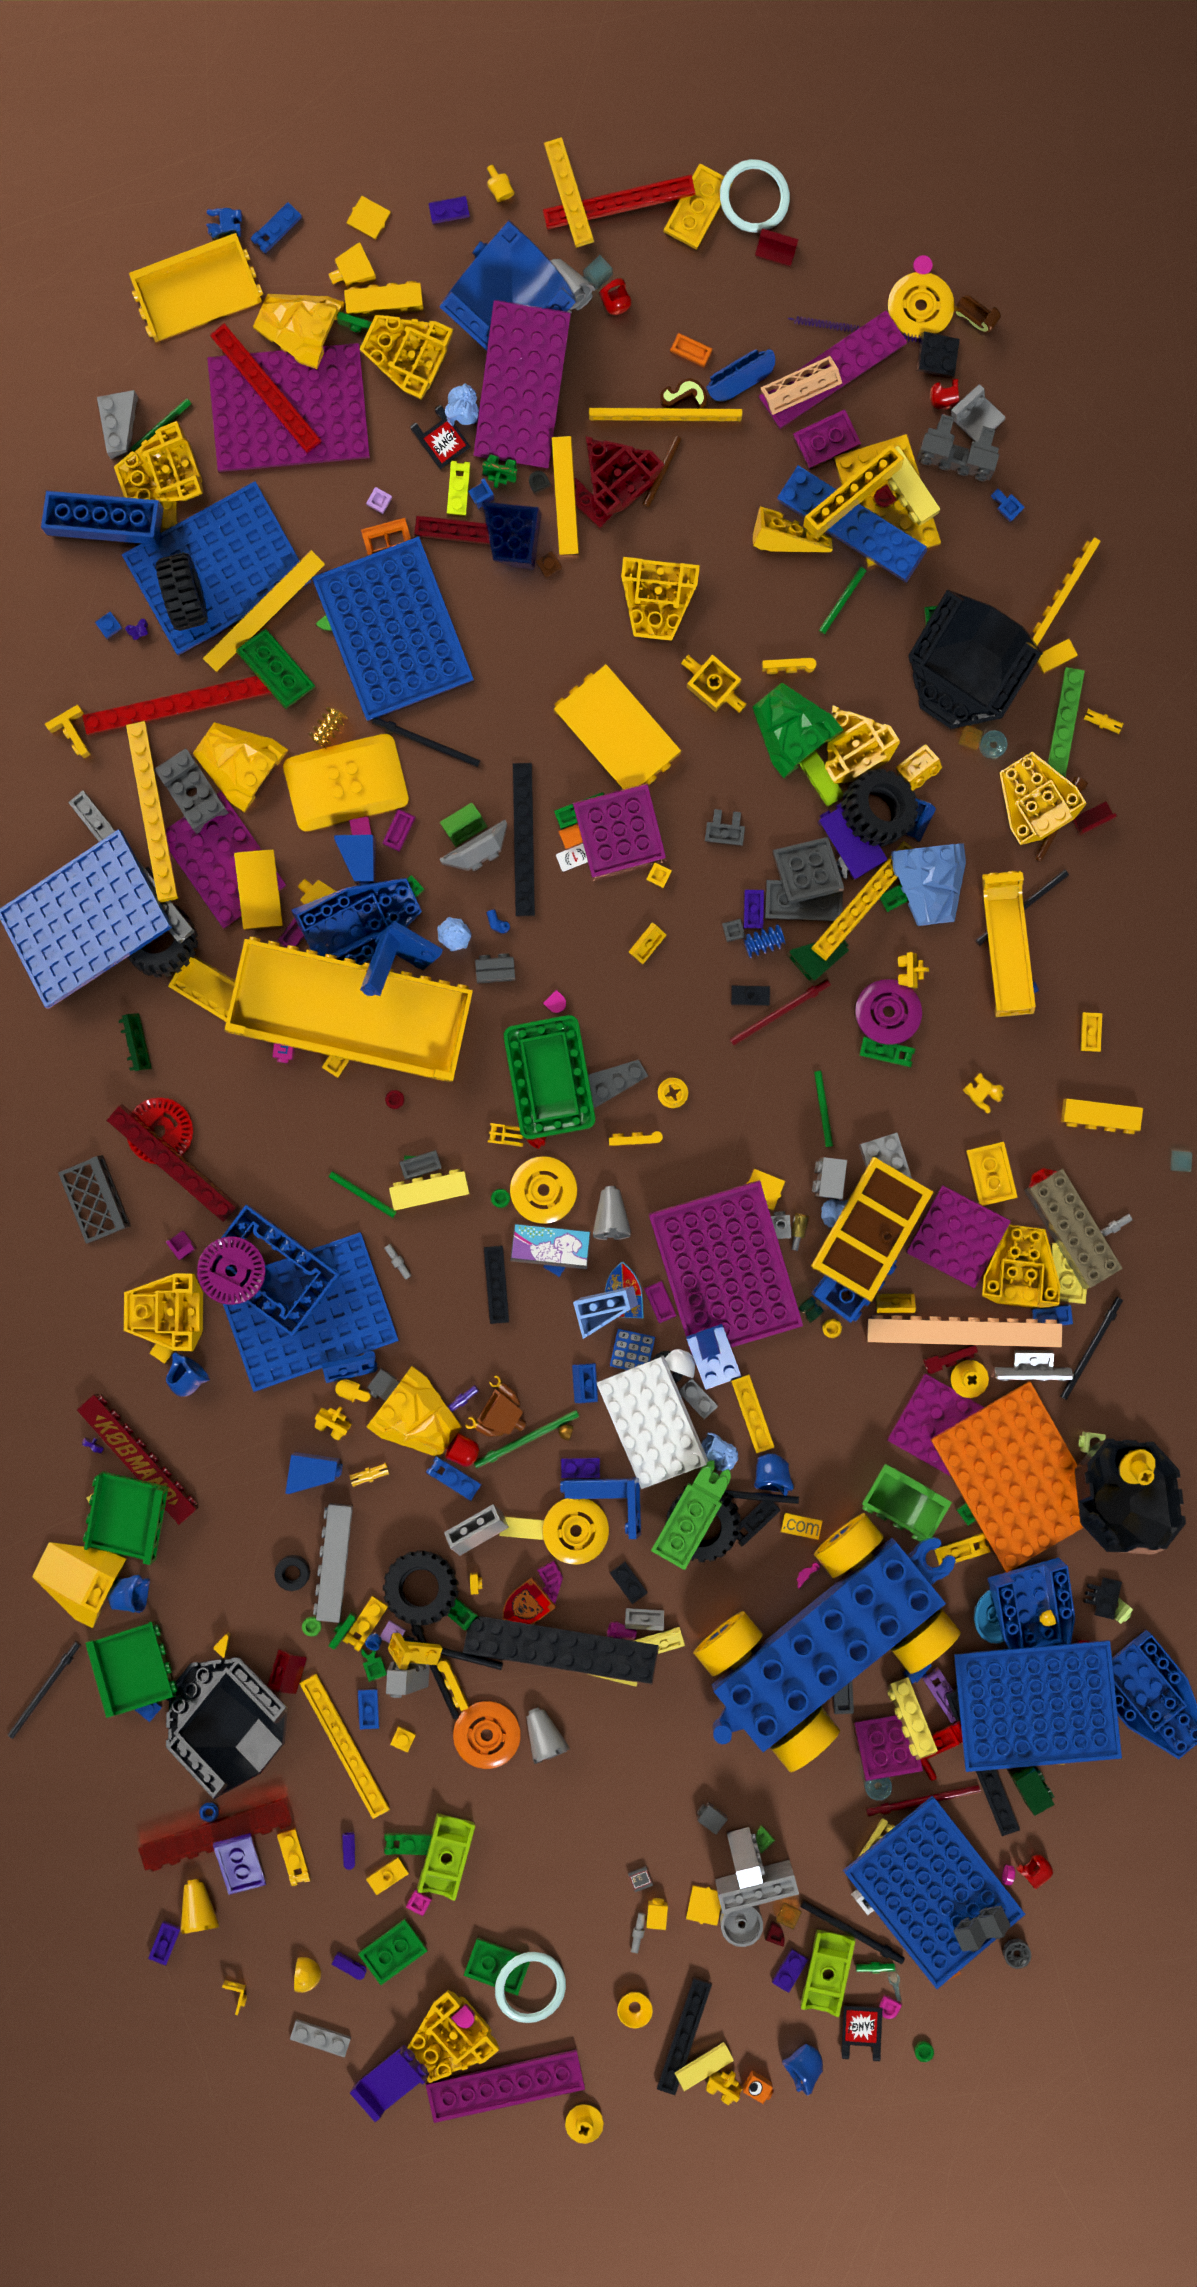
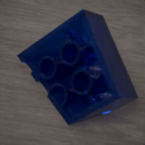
(513, 533)

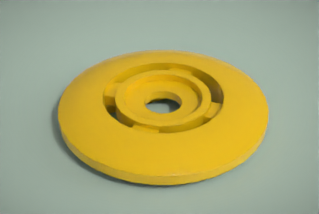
(908, 292)
(525, 1189)
(588, 1543)

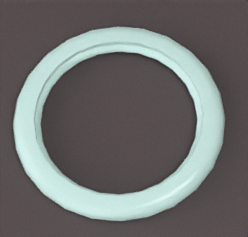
(725, 202)
(506, 1970)

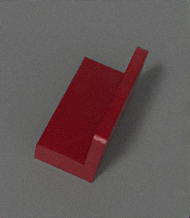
(776, 247)
(1093, 818)
(286, 1672)

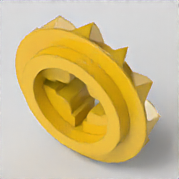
(681, 1096)

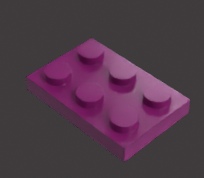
(826, 439)

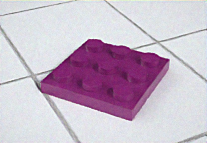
(884, 1749)

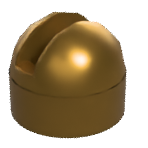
(565, 1432)

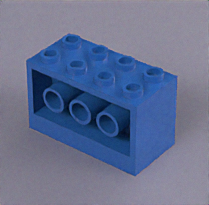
(830, 1294)

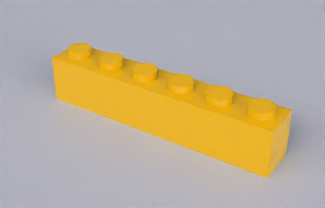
(853, 491)

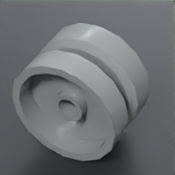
(742, 1934)

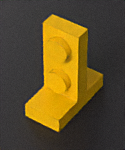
(65, 720)
(413, 1652)

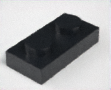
(628, 1582)

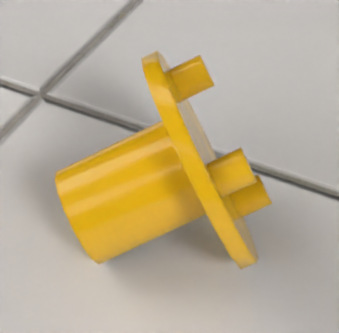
(969, 1379)
(1137, 1467)
(584, 2123)

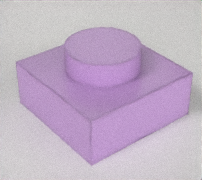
(379, 500)
(391, 1628)

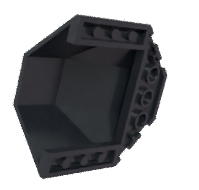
(970, 661)
(224, 1724)

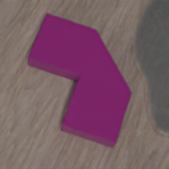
(552, 1579)

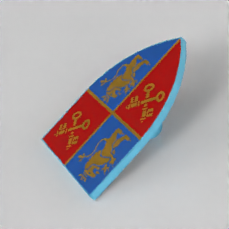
(624, 1277)

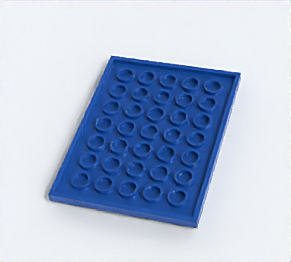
(392, 628)
(1037, 1706)
(924, 1883)

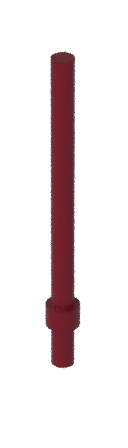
(811, 992)
(887, 1808)

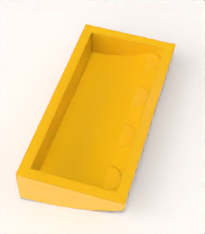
(258, 889)
(205, 986)

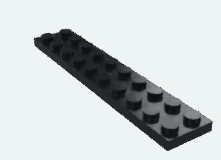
(562, 1649)

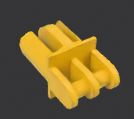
(493, 1133)
(351, 1390)

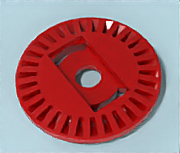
(152, 1114)

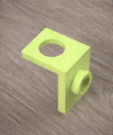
(1084, 1440)
(1122, 1612)

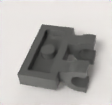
(725, 833)

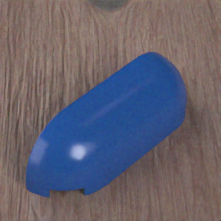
(741, 375)

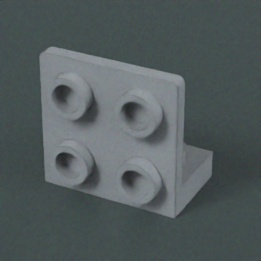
(975, 412)

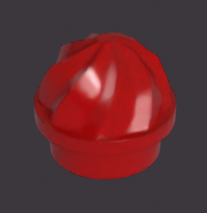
(537, 1143)

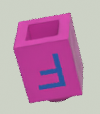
(283, 1053)

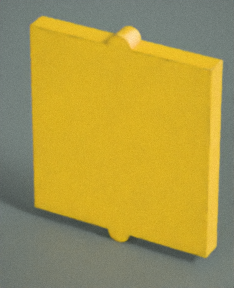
(368, 217)
(771, 1187)
(704, 1905)

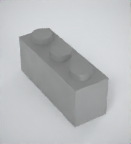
(476, 1530)

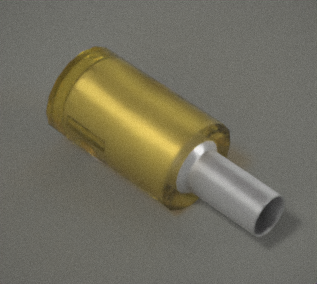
(799, 1229)

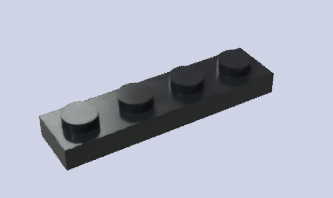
(496, 1284)

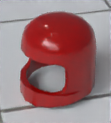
(618, 300)
(944, 397)
(462, 1450)
(1038, 1876)

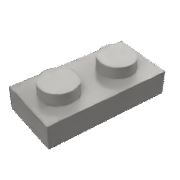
(698, 1398)
(644, 1619)

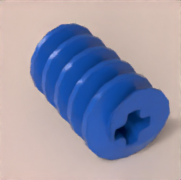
(765, 940)

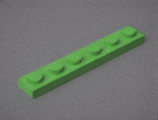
(1065, 719)

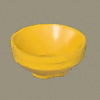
(634, 2019)

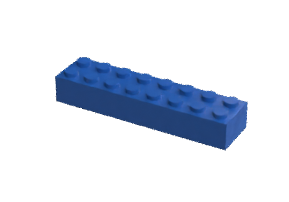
(858, 528)

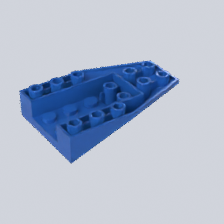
(353, 917)
(1027, 1593)
(1155, 1696)

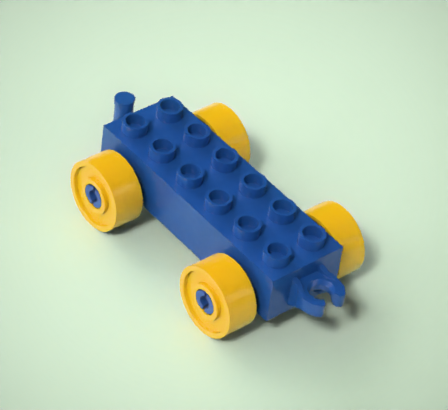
(788, 1677)

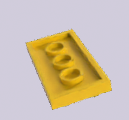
(695, 213)

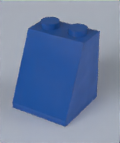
(359, 856)
(311, 1471)

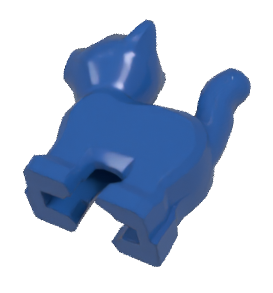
(227, 218)

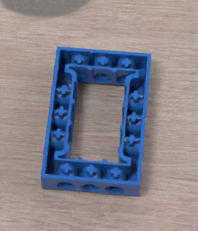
(323, 1275)

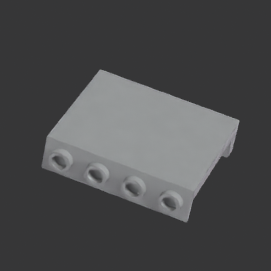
(777, 1884)

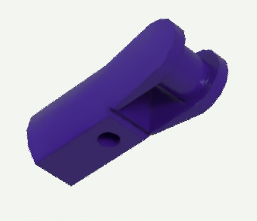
(348, 1850)
(349, 1966)

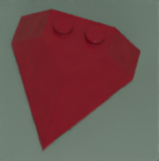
(620, 473)

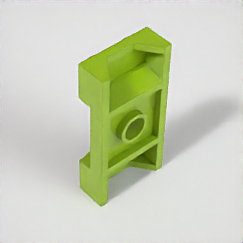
(452, 1837)
(833, 1953)

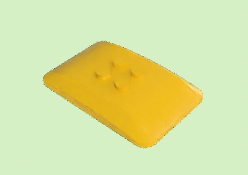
(345, 782)

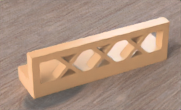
(803, 387)

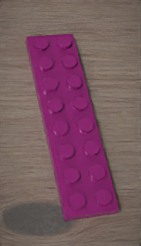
(852, 357)
(505, 2086)

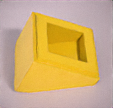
(222, 1646)

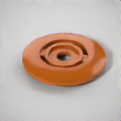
(472, 1746)

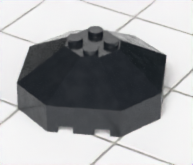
(1125, 1514)

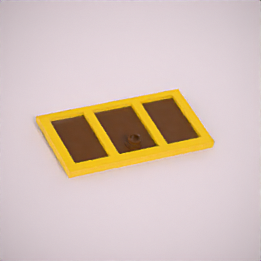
(872, 1229)

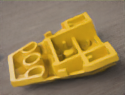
(298, 324)
(407, 351)
(161, 468)
(657, 595)
(238, 761)
(416, 1416)
(445, 2045)

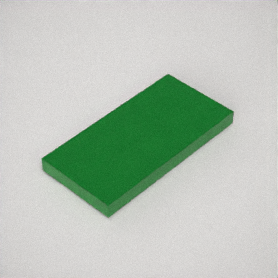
(275, 668)

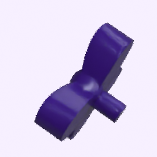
(138, 630)
(92, 1444)

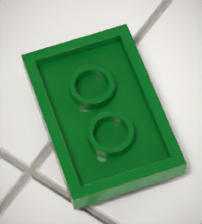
(393, 1951)
(488, 1960)

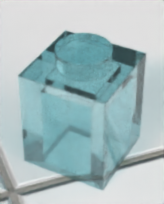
(598, 272)

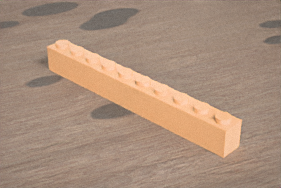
(964, 1332)

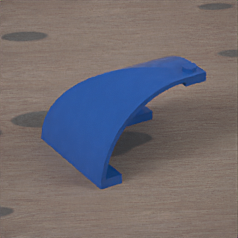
(506, 271)

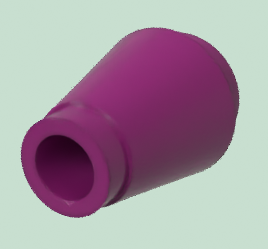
(618, 1630)

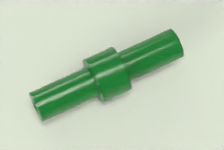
(875, 1967)

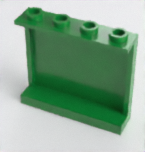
(126, 1516)
(131, 1669)

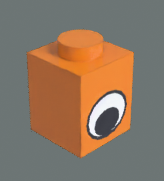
(758, 2087)

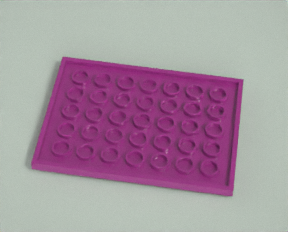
(325, 397)
(727, 1265)

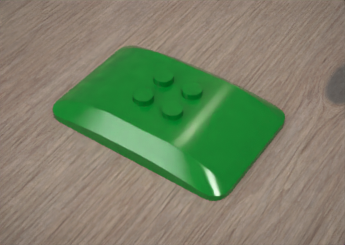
(549, 1077)

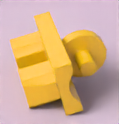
(913, 973)
(334, 1420)
(725, 2084)

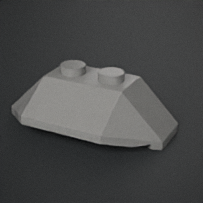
(478, 849)

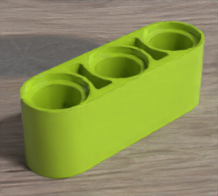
(820, 779)

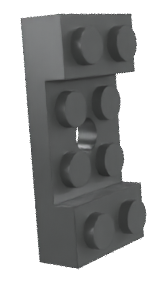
(182, 774)

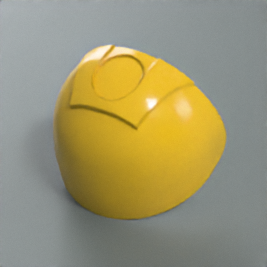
(306, 1975)

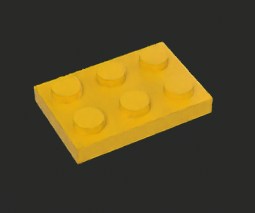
(991, 1174)

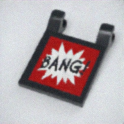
(441, 441)
(862, 2028)

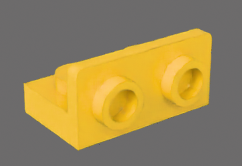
(919, 767)

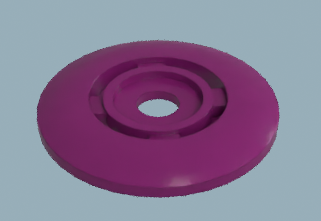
(891, 1029)
(234, 1252)

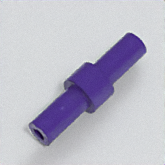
(462, 1399)

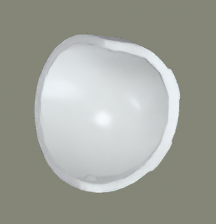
(681, 1362)

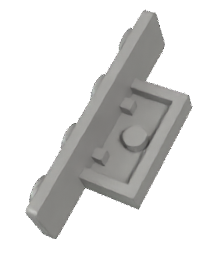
(1033, 1365)

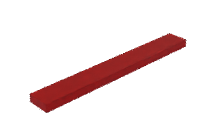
(625, 200)
(265, 388)

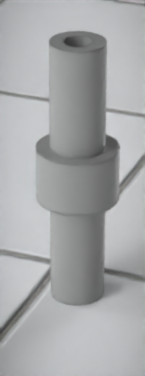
(1115, 1226)
(397, 1261)
(638, 1933)

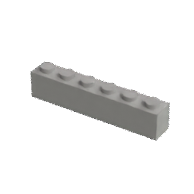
(333, 1563)

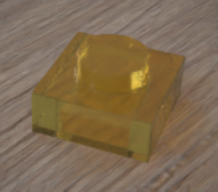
(970, 737)
(788, 1915)

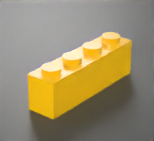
(384, 299)
(1101, 1115)

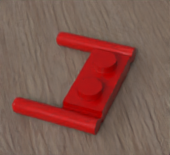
(944, 1740)

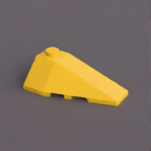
(780, 535)

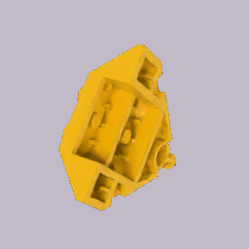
(859, 747)

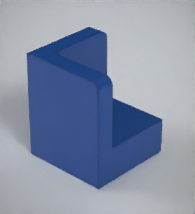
(481, 494)

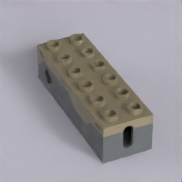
(1072, 1227)

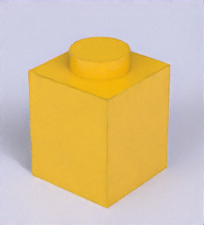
(657, 1914)

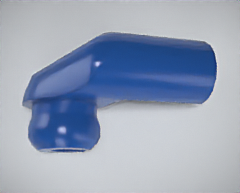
(496, 924)

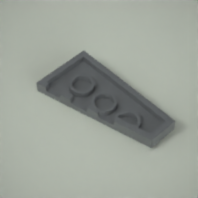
(615, 1080)

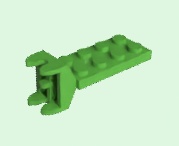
(692, 1516)

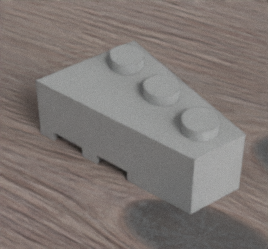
(407, 1681)

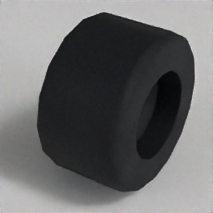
(292, 1585)

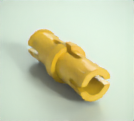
(1103, 721)
(369, 1474)

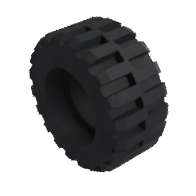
(181, 591)
(865, 822)
(168, 960)
(728, 1533)
(395, 1581)

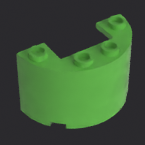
(906, 1503)

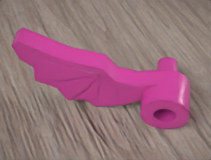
(805, 1573)

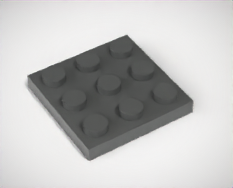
(808, 870)

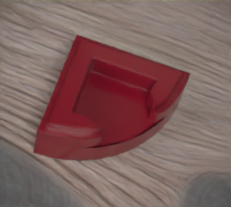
(775, 1934)

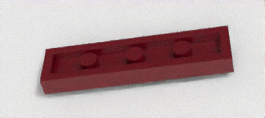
(451, 530)

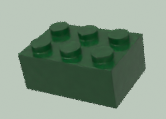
(1032, 1788)

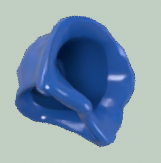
(185, 1375)
(773, 1474)
(129, 1594)
(804, 2065)

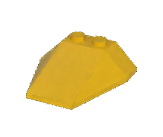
(166, 1300)

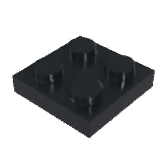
(938, 354)

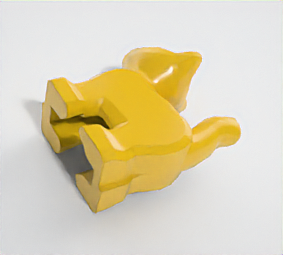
(980, 1092)

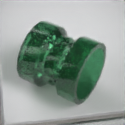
(814, 1312)

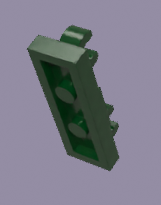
(136, 1042)

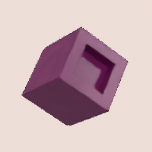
(181, 1245)

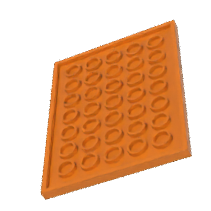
(1014, 1475)

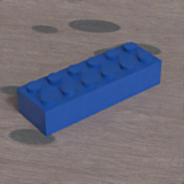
(102, 517)

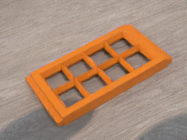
(384, 529)

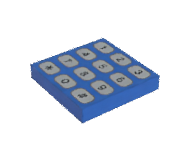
(631, 1349)

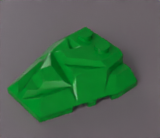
(792, 727)

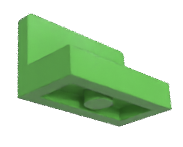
(463, 824)

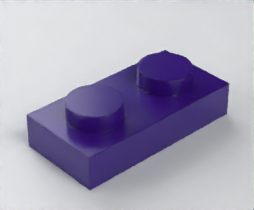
(449, 210)
(753, 909)
(580, 1467)
(164, 1943)
(790, 1970)

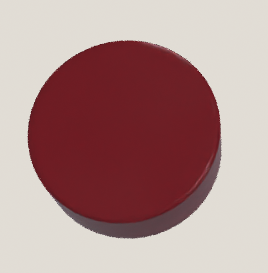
(394, 1099)

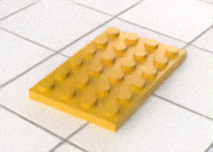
(897, 515)

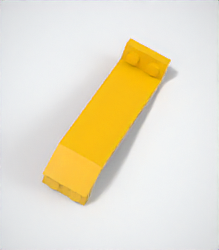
(1008, 943)

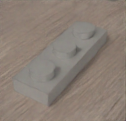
(320, 2038)

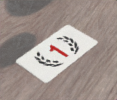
(572, 857)

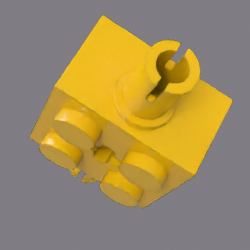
(711, 671)

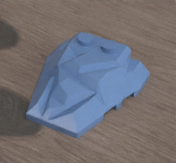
(931, 881)

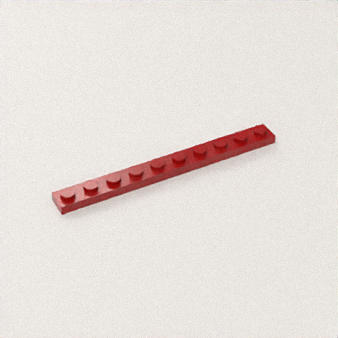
(174, 704)

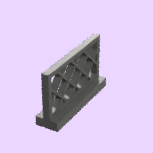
(109, 1193)

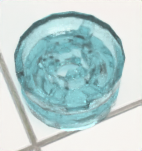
(1001, 746)
(882, 1792)

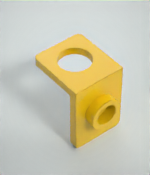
(239, 1988)

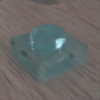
(1181, 1161)

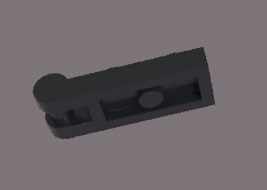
(757, 1520)

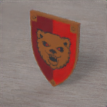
(527, 1603)

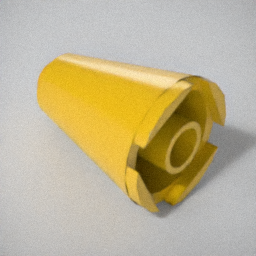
(197, 1909)

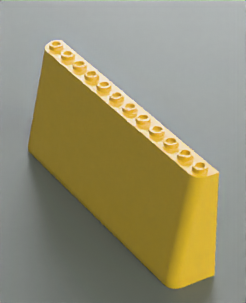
(320, 1008)

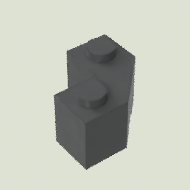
(989, 1924)

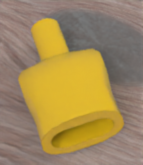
(499, 185)

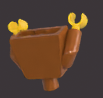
(500, 1413)

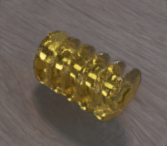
(327, 726)

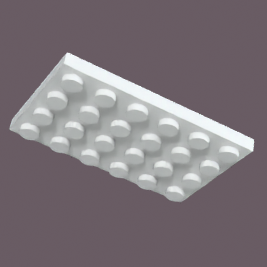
(652, 1422)

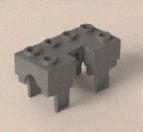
(939, 450)

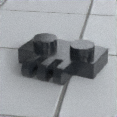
(1104, 1597)

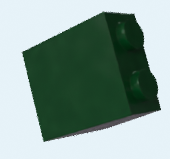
(811, 963)

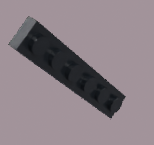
(684, 2035)

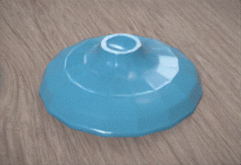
(986, 1619)

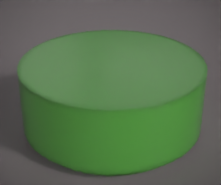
(311, 1626)

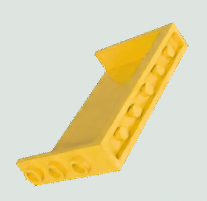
(195, 287)
(617, 729)

